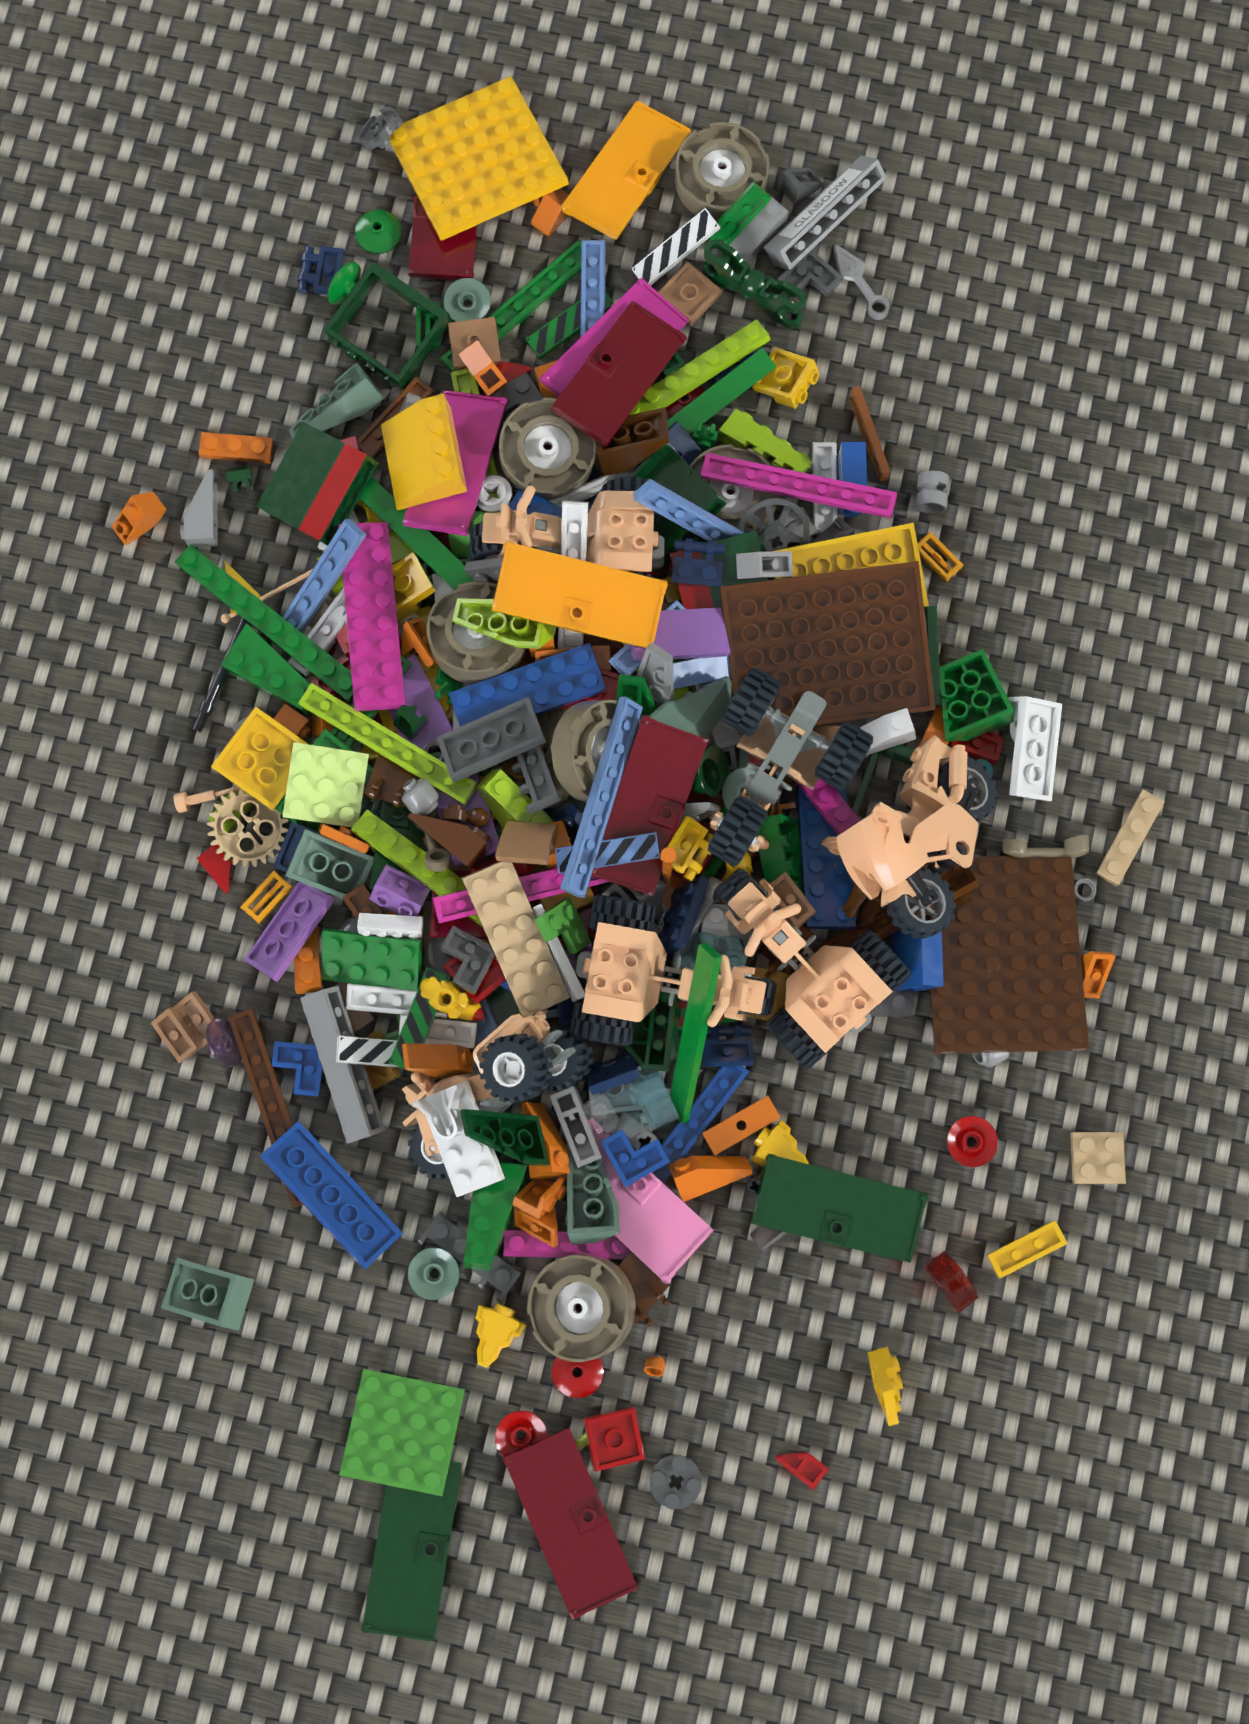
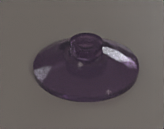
(223, 1042)

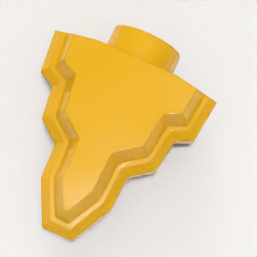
(777, 1142)
(496, 1331)

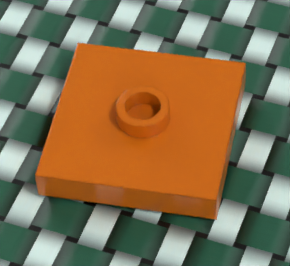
(344, 836)

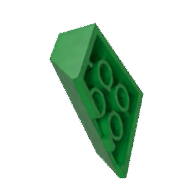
(972, 698)

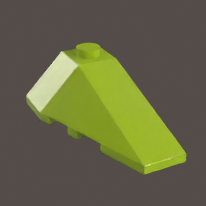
(509, 629)

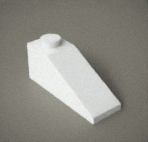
(890, 730)

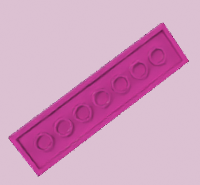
(373, 623)

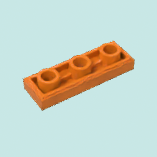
(755, 1118)

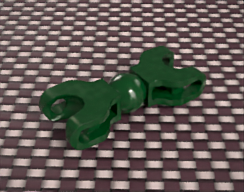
(753, 284)

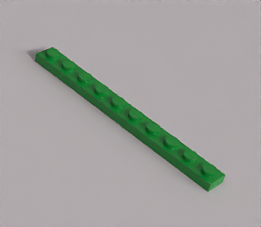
(267, 621)

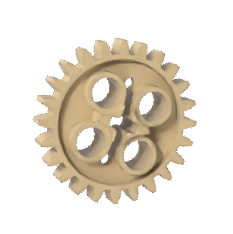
(231, 841)

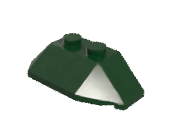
(657, 1033)

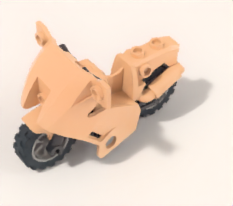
(893, 847)

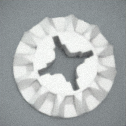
(504, 491)

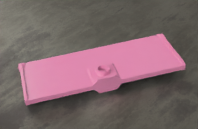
(654, 1220)

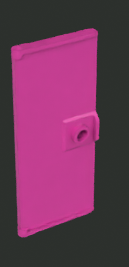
(570, 363)
(476, 427)

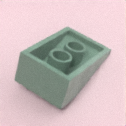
(329, 864)
(207, 1294)

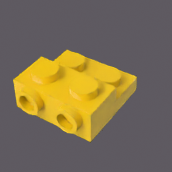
(789, 379)
(410, 585)
(886, 1382)

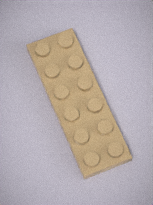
(515, 938)

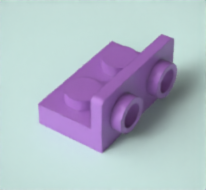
(399, 892)

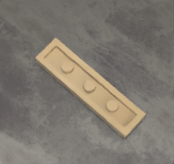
(1129, 838)

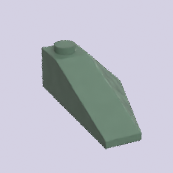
(351, 398)
(697, 711)
(591, 1203)

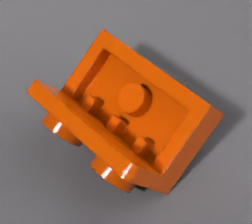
(540, 1196)

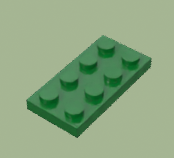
(371, 959)

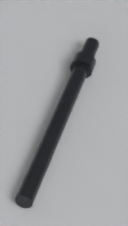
(206, 707)

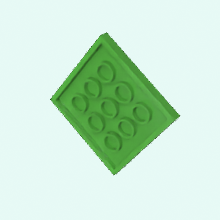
(402, 1432)

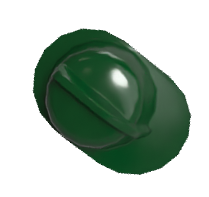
(711, 772)

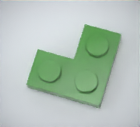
(564, 920)

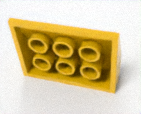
(423, 453)

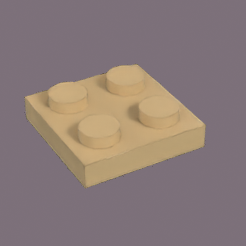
(1098, 1158)

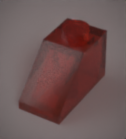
(951, 1281)

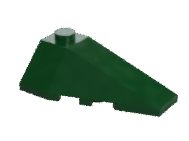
(508, 1133)

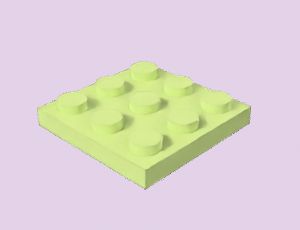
(325, 784)

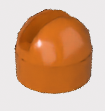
(654, 1366)

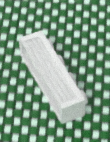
(390, 925)

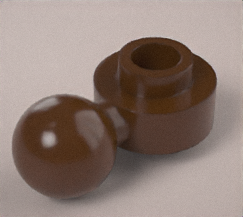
(455, 813)

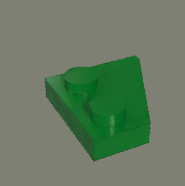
(638, 691)

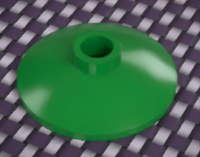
(379, 240)
(343, 283)

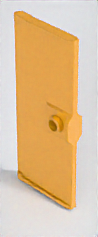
(625, 170)
(578, 595)

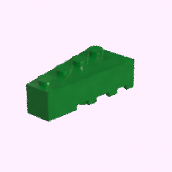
(264, 668)
(783, 848)
(491, 1215)

